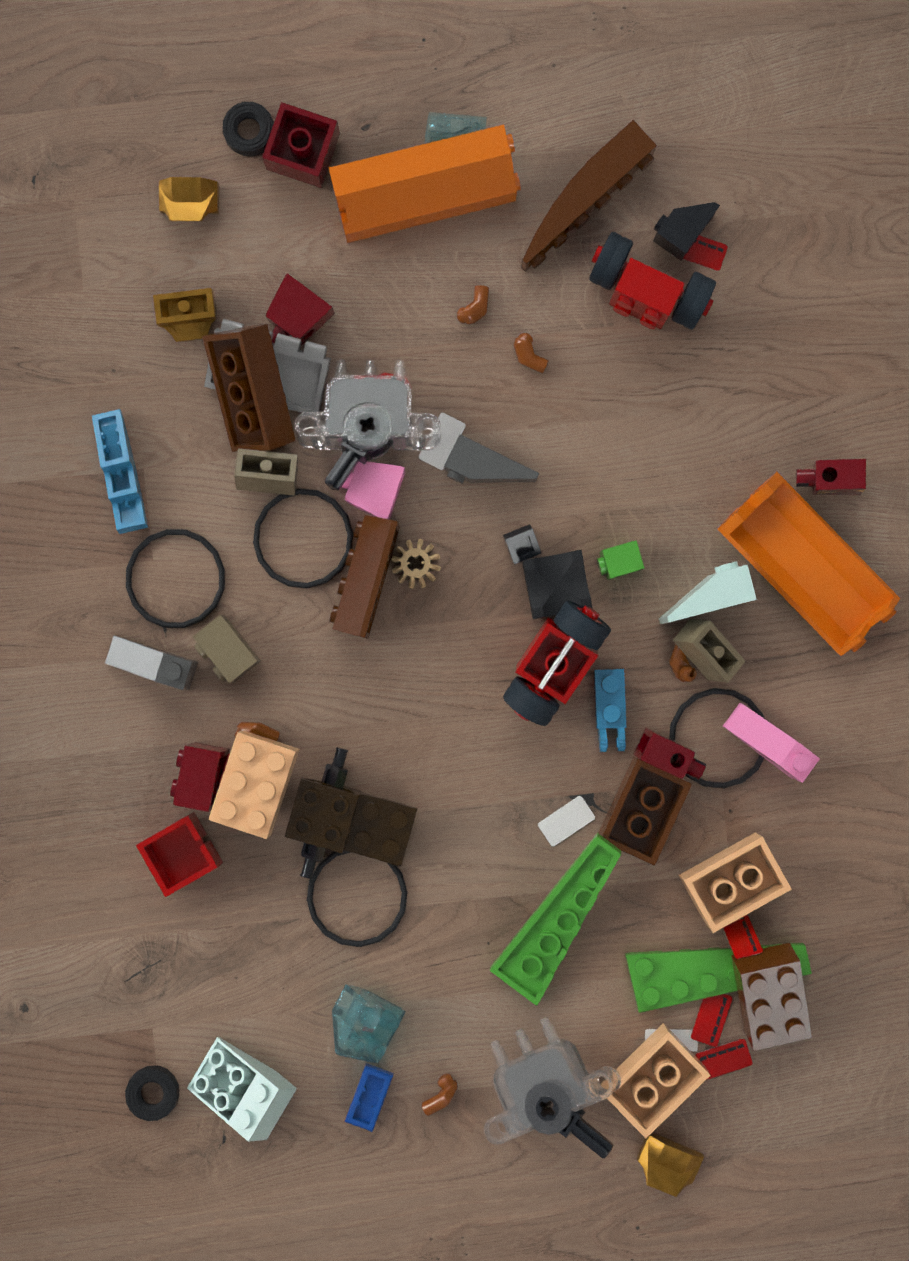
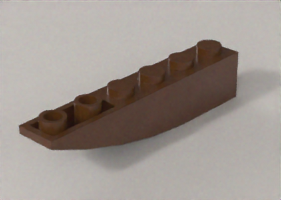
(591, 189)

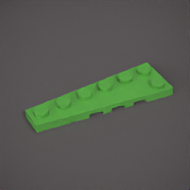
(544, 939)
(687, 974)

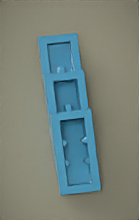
(119, 471)

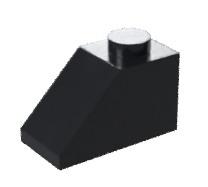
(683, 227)

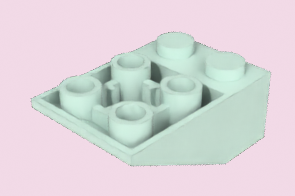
(241, 1090)

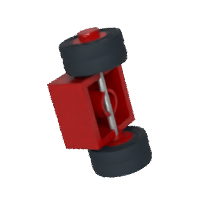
(647, 291)
(556, 662)

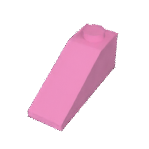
(771, 743)

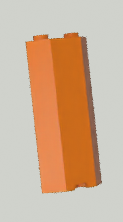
(425, 183)
(809, 564)

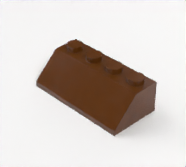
(249, 388)
(365, 576)

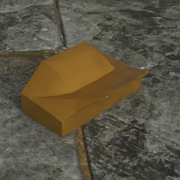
(188, 198)
(185, 313)
(668, 1164)

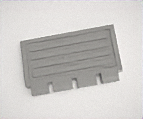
(300, 371)

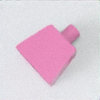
(374, 488)

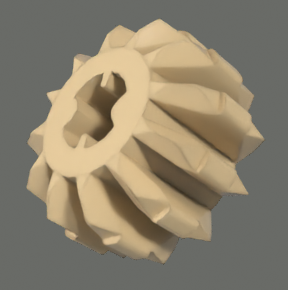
(416, 573)

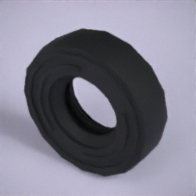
(235, 116)
(139, 1106)

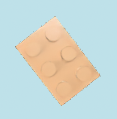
(253, 784)
(735, 882)
(656, 1080)

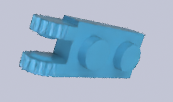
(610, 706)

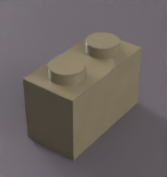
(266, 471)
(225, 649)
(709, 650)

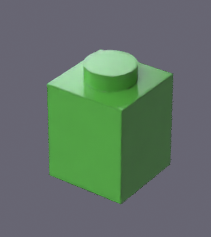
(620, 560)

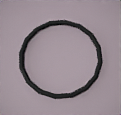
(293, 583)
(175, 624)
(703, 694)
(352, 942)

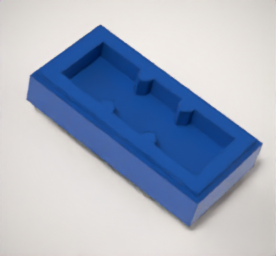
(369, 1097)

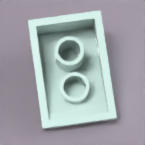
(720, 590)

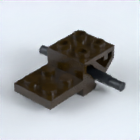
(347, 819)

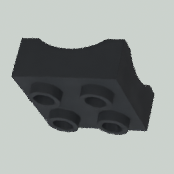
(554, 581)

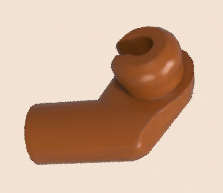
(476, 309)
(526, 355)
(681, 666)
(258, 729)
(443, 1098)

